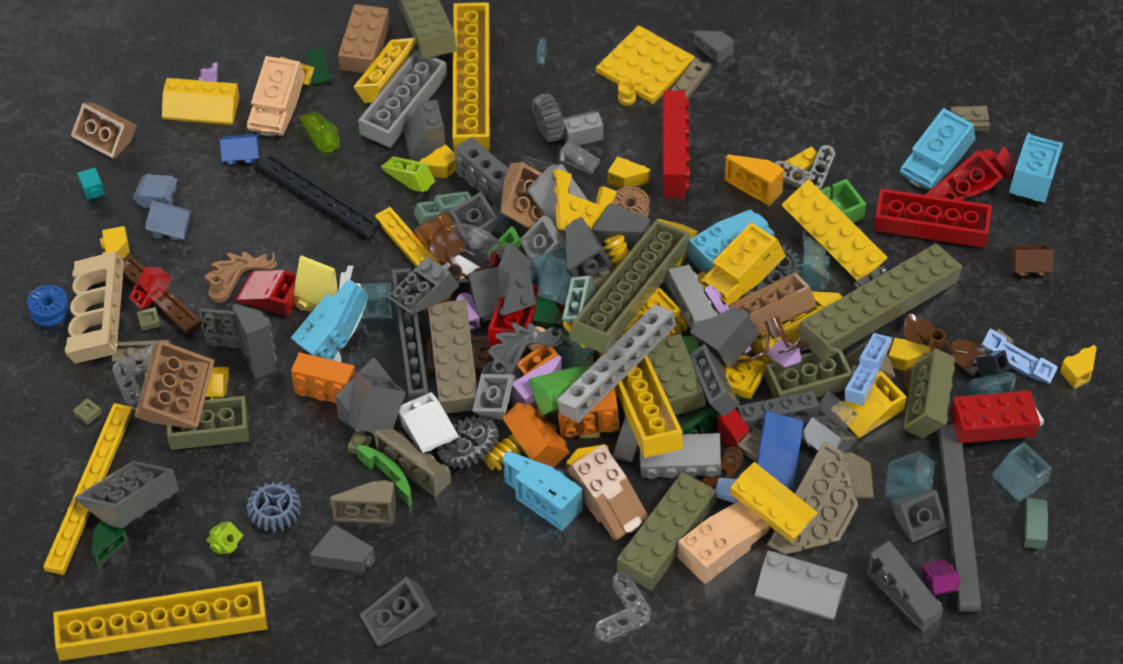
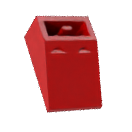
(269, 291)

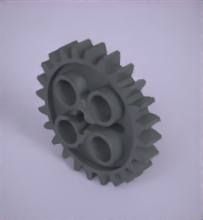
(786, 267)
(478, 437)

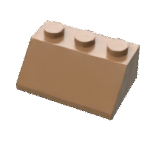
(103, 129)

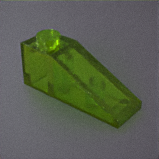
(321, 131)

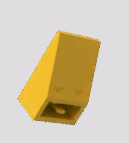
(881, 405)

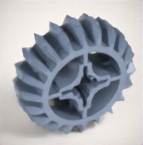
(271, 514)

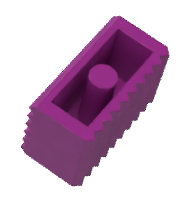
(940, 577)

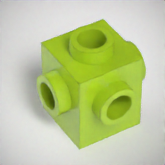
(224, 538)

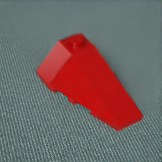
(968, 179)

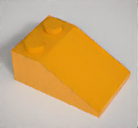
(755, 177)

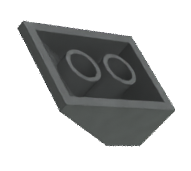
(398, 612)

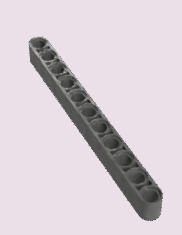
(959, 519)

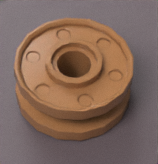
(633, 200)

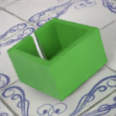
(846, 200)

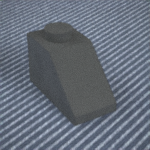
(714, 44)

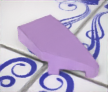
(209, 74)

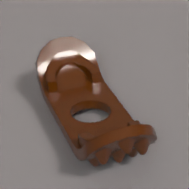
(729, 463)

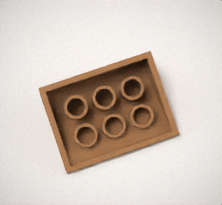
(515, 198)
(174, 386)

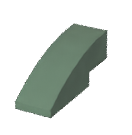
(428, 210)
(1036, 523)

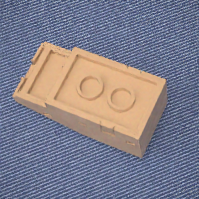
(275, 96)
(720, 541)

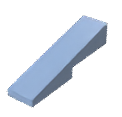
(868, 368)

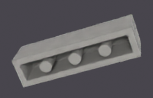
(690, 296)

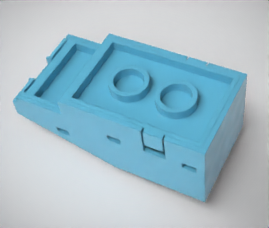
(938, 150)
(1035, 168)
(710, 243)
(332, 322)
(543, 489)

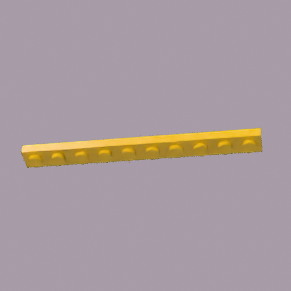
(95, 471)

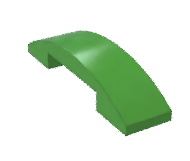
(373, 458)

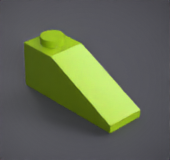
(410, 173)

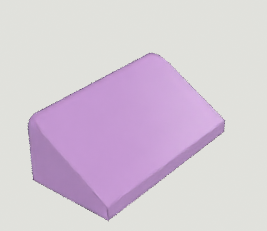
(784, 359)

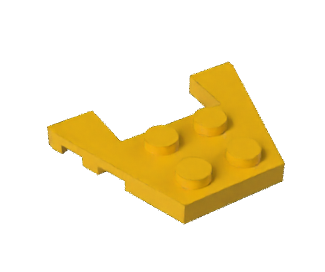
(572, 207)

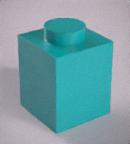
(91, 183)

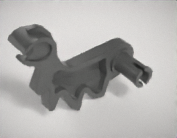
(509, 353)

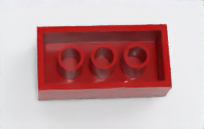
(503, 323)
(994, 416)

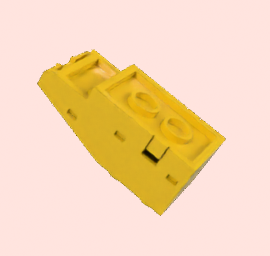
(744, 263)

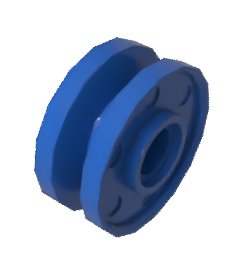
(48, 305)

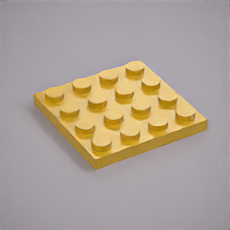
(647, 62)

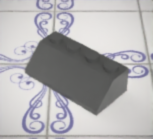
(255, 340)

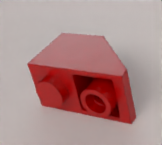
(150, 286)
(732, 428)

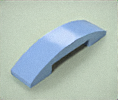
(1020, 360)

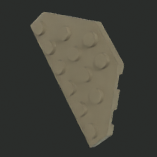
(828, 492)

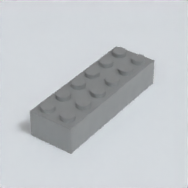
(398, 100)

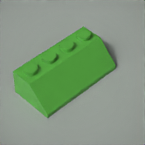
(551, 386)

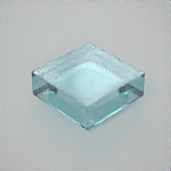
(541, 51)

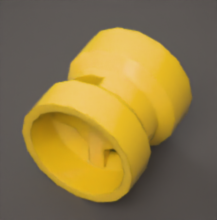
(626, 92)

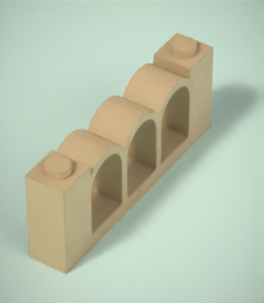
(101, 342)

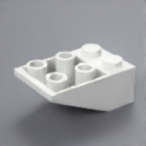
(426, 422)

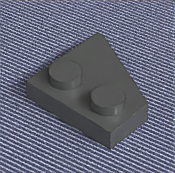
(518, 292)

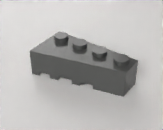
(903, 586)

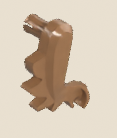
(228, 273)

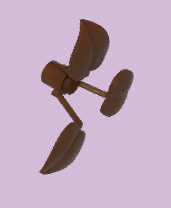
(446, 245)
(775, 330)
(921, 330)

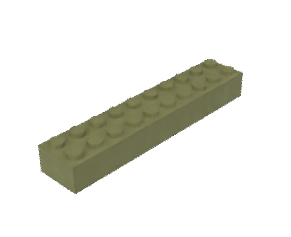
(629, 287)
(879, 301)

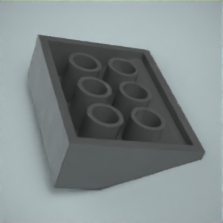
(129, 493)

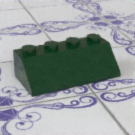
(701, 420)

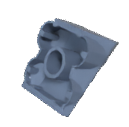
(155, 188)
(167, 220)

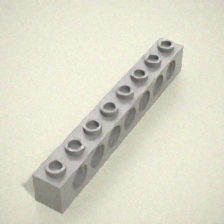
(616, 363)

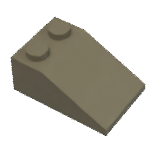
(366, 504)

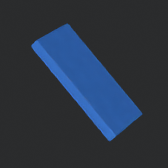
(780, 447)

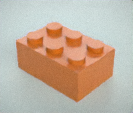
(320, 377)
(536, 434)

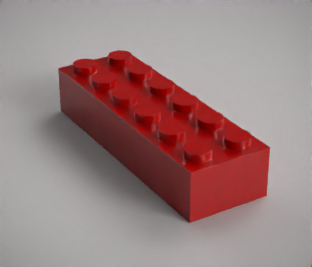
(675, 144)
(933, 218)

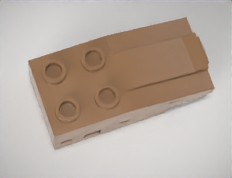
(608, 492)

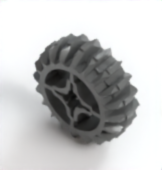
(548, 117)

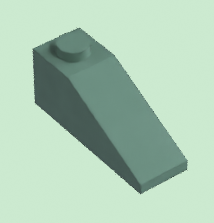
(579, 294)

